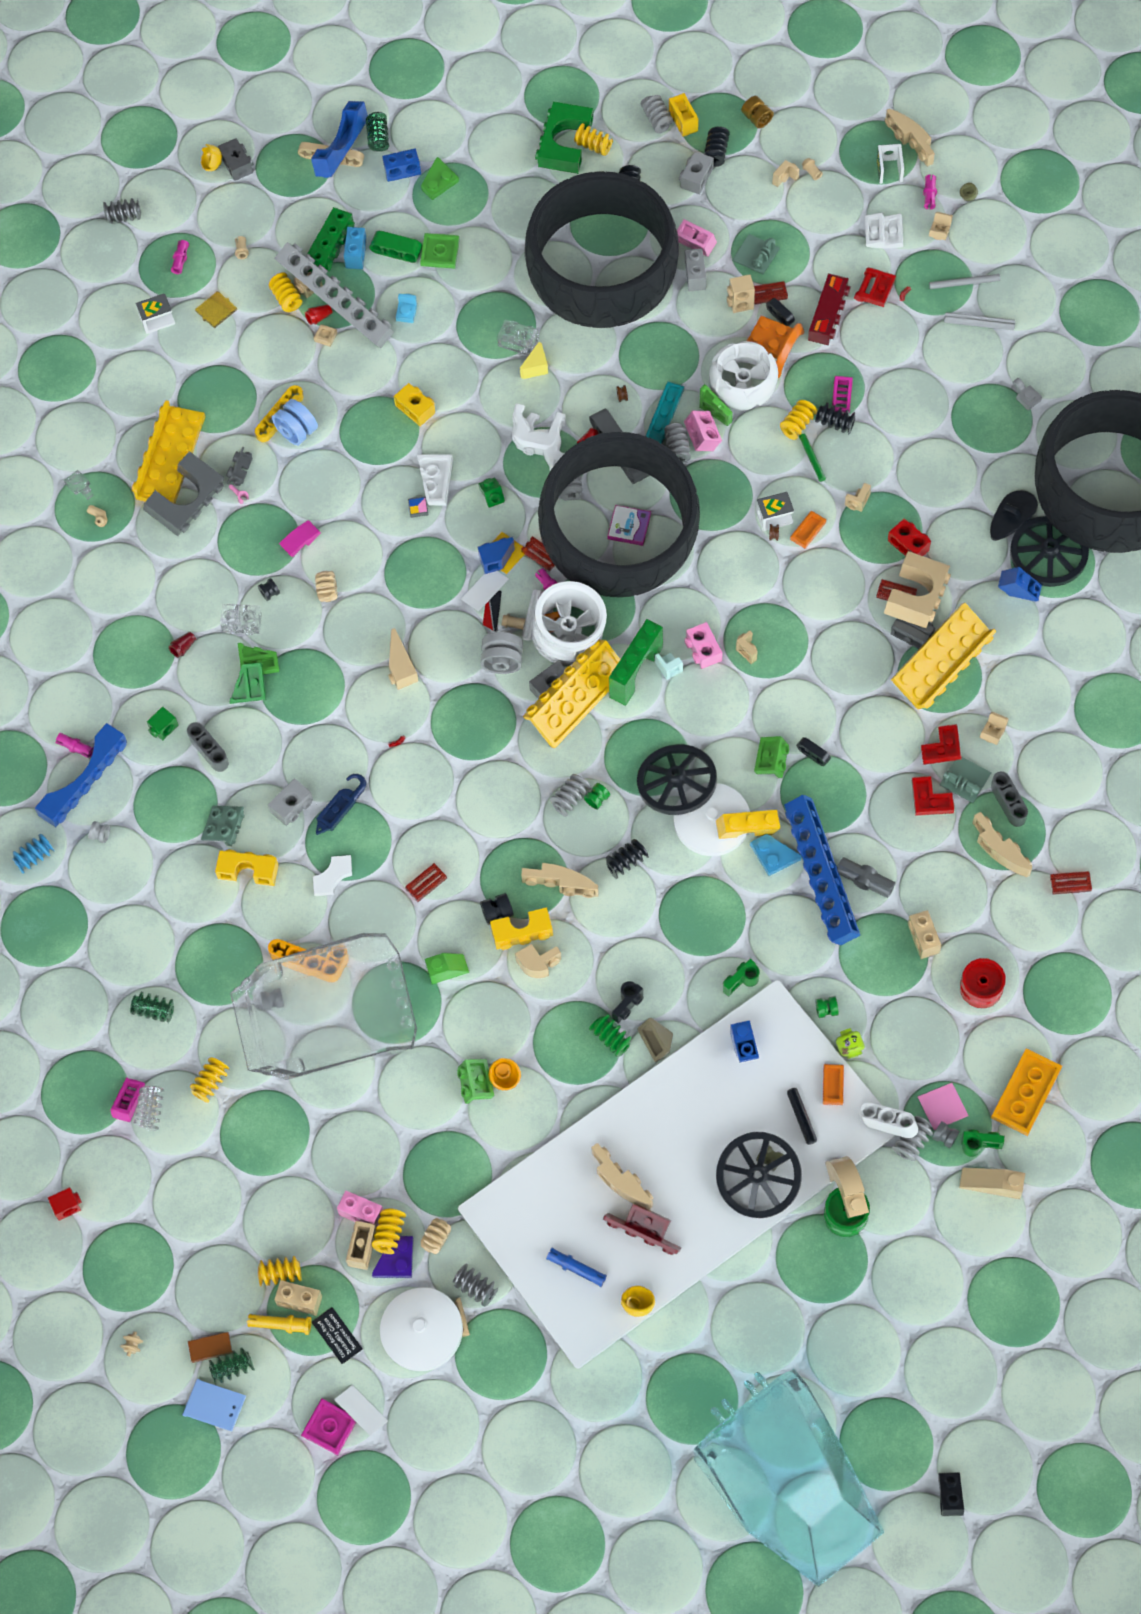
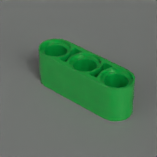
(396, 246)

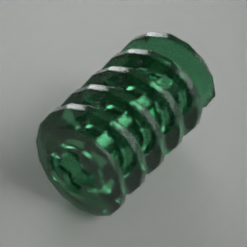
(377, 131)
(152, 1008)
(231, 1365)

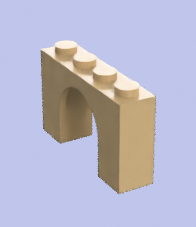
(913, 608)

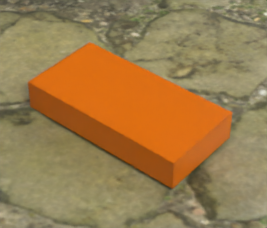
(808, 529)
(833, 1084)

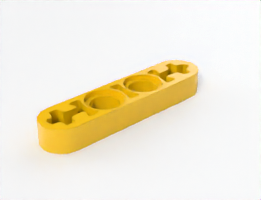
(271, 430)

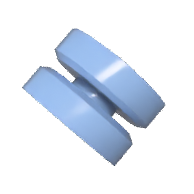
(294, 422)

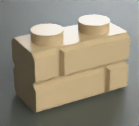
(360, 1245)

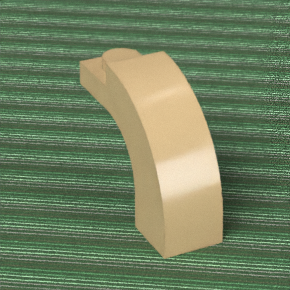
(850, 1185)

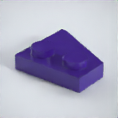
(397, 1264)

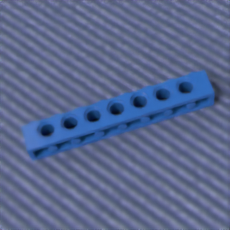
(847, 928)

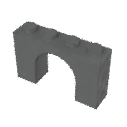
(178, 517)

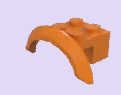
(776, 338)

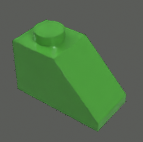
(445, 966)

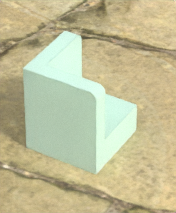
(669, 665)

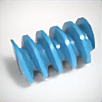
(32, 852)

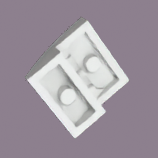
(884, 231)

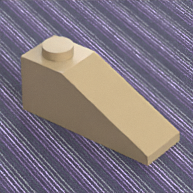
(400, 666)
(993, 1181)

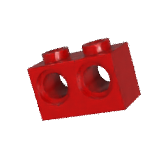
(906, 542)

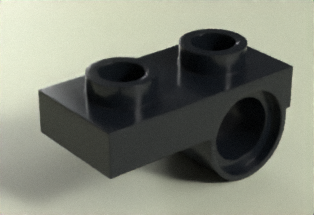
(623, 1010)
(951, 1494)

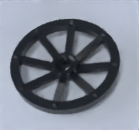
(1048, 553)
(678, 780)
(764, 1170)

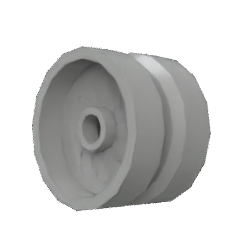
(501, 653)

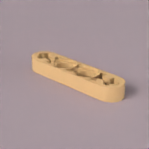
(352, 158)

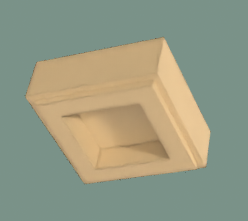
(325, 335)

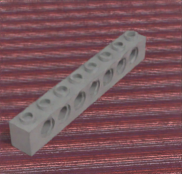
(287, 258)

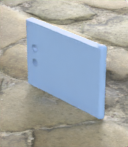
(214, 1405)

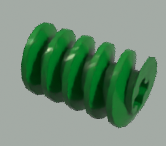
(611, 1035)

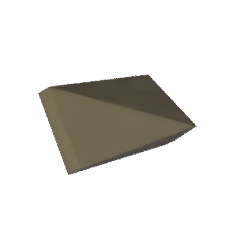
(656, 1038)

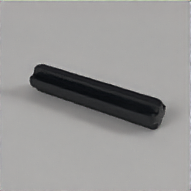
(802, 1116)

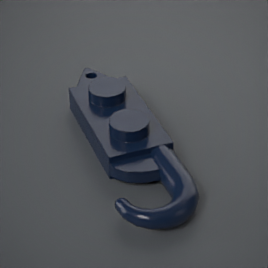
(339, 806)

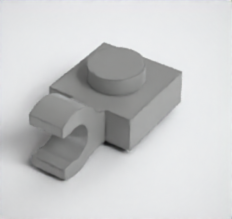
(1026, 396)

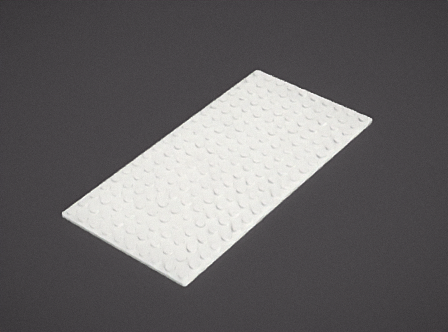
(670, 1135)

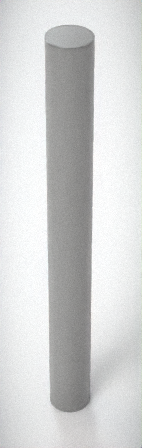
(964, 281)

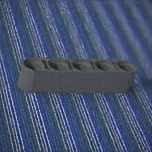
(605, 423)

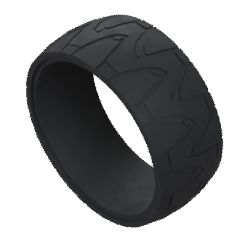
(592, 195)
(633, 452)
(1068, 512)

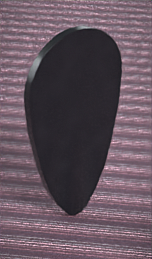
(1012, 513)

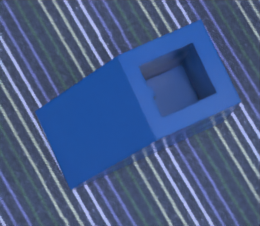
(495, 554)
(1019, 584)
(743, 1041)

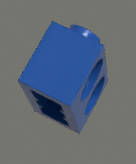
(401, 165)

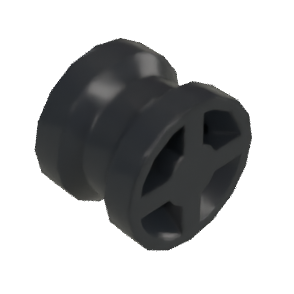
(268, 589)

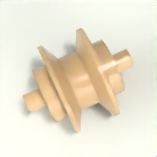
(131, 1344)

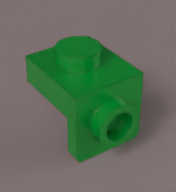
(492, 492)

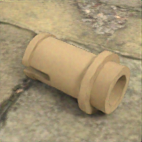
(812, 169)
(241, 249)
(513, 622)

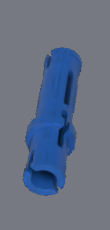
(576, 1267)

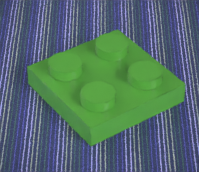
(440, 250)

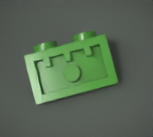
(772, 756)
(475, 1080)

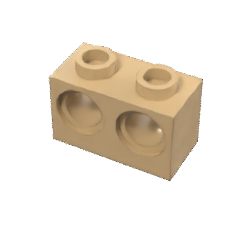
(741, 293)
(924, 934)
(298, 1298)

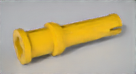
(290, 1324)

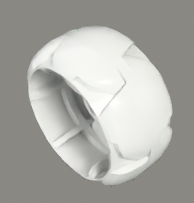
(743, 395)

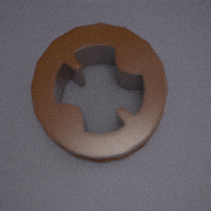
(622, 393)
(774, 532)

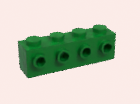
(331, 238)

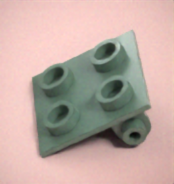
(756, 253)
(965, 779)
(223, 824)

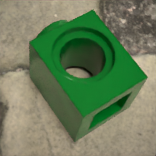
(162, 723)

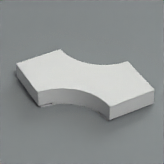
(339, 868)

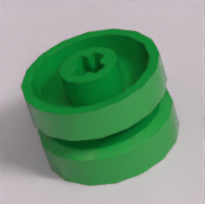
(837, 1219)

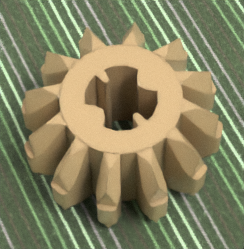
(326, 586)
(435, 1236)

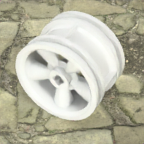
(562, 597)

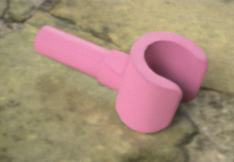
(239, 493)

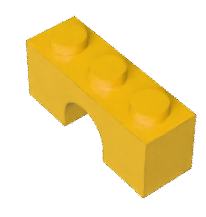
(736, 824)
(231, 863)
(506, 935)

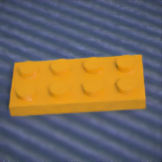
(1026, 1092)

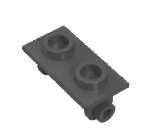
(241, 460)

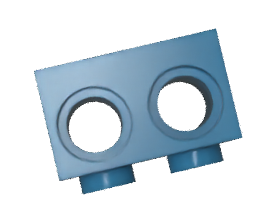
(355, 248)

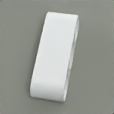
(883, 1113)

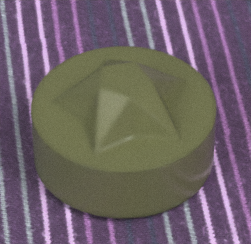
(968, 192)

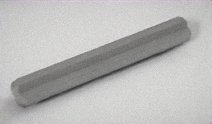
(981, 321)

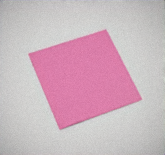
(943, 1105)

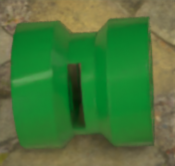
(597, 796)
(822, 1007)

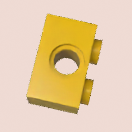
(419, 412)

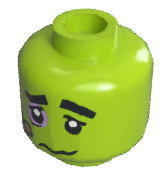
(850, 1043)

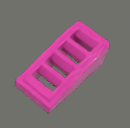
(840, 380)
(123, 1111)

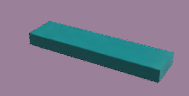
(665, 411)

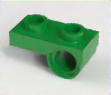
(731, 983)
(990, 1140)

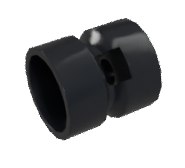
(496, 908)

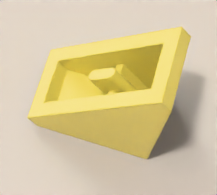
(535, 363)

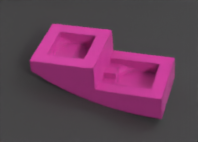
(302, 535)

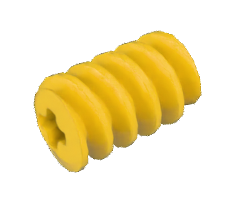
(592, 140)
(285, 292)
(798, 419)
(208, 1079)
(386, 1230)
(279, 1270)

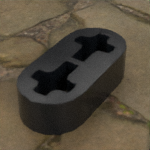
(780, 312)
(813, 751)

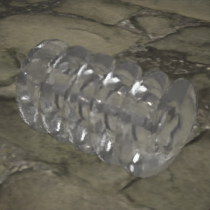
(147, 1107)

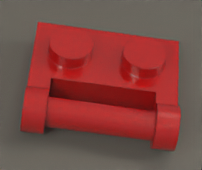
(880, 289)

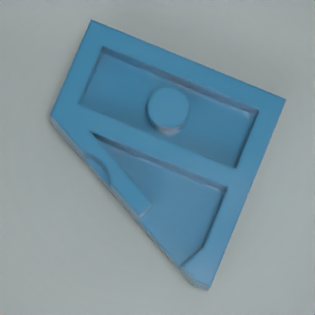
(773, 854)

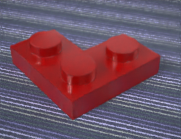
(946, 750)
(928, 803)

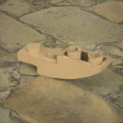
(910, 132)
(1004, 852)
(568, 880)
(623, 1184)

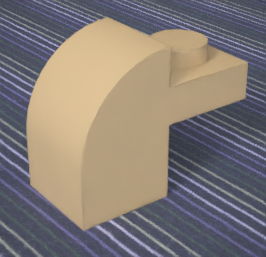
(536, 965)

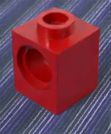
(65, 1203)

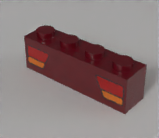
(828, 309)

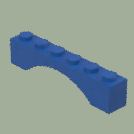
(352, 122)
(57, 804)

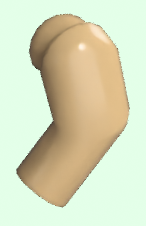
(100, 515)

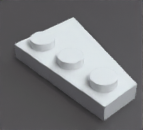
(436, 477)

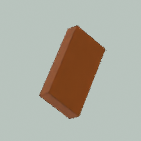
(210, 1347)

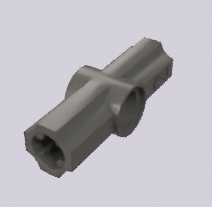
(865, 877)

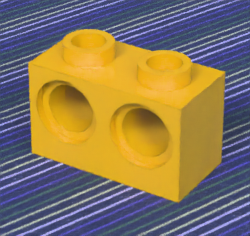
(683, 114)

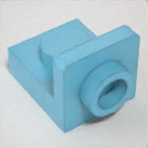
(406, 308)

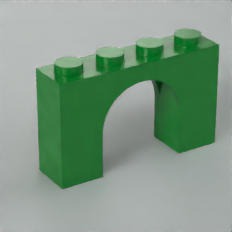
(560, 118)
(644, 645)

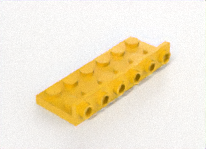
(172, 439)
(943, 657)
(573, 693)

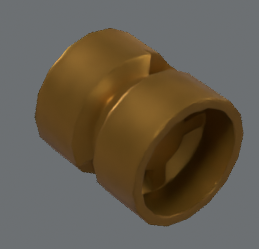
(757, 111)

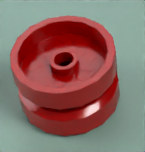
(982, 983)

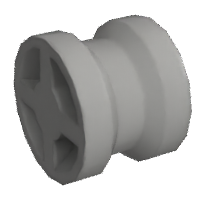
(99, 832)

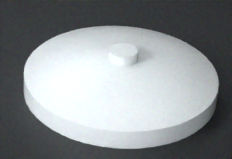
(699, 829)
(421, 1329)

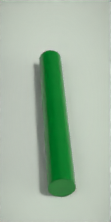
(811, 455)

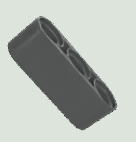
(210, 754)
(1009, 807)

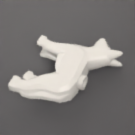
(539, 441)

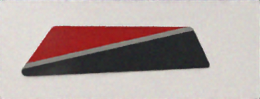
(491, 612)

